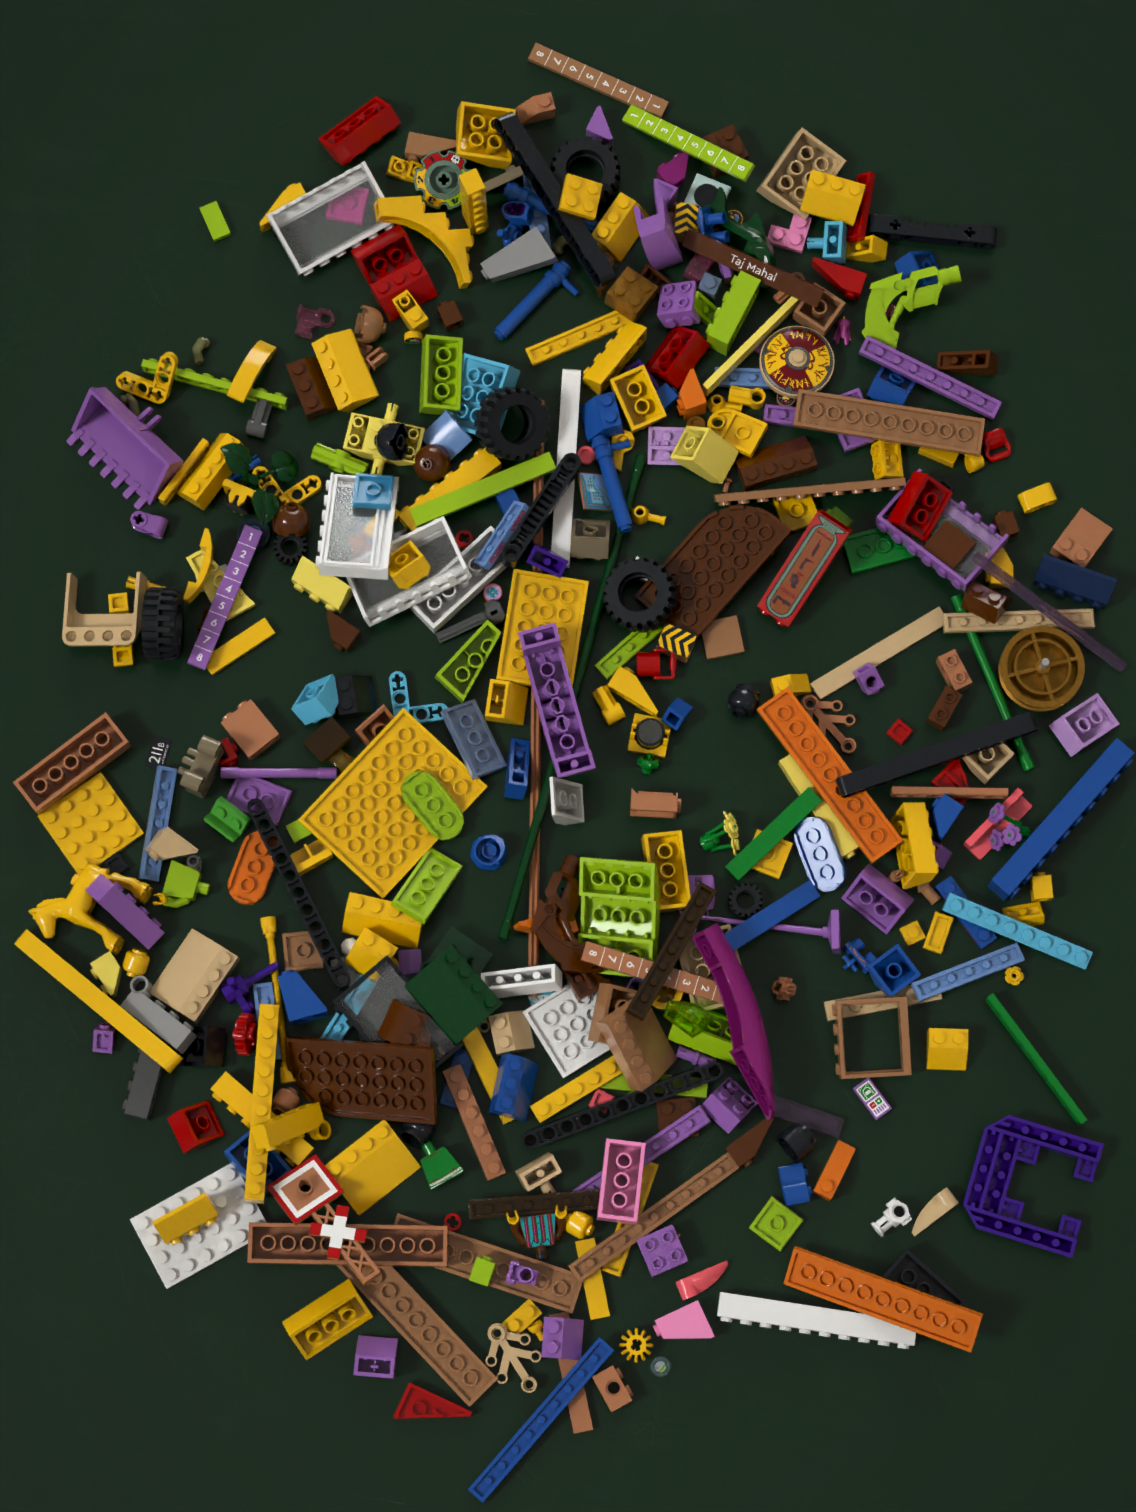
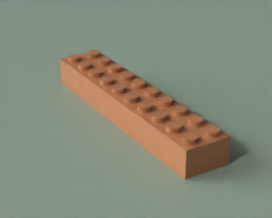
(384, 1245)

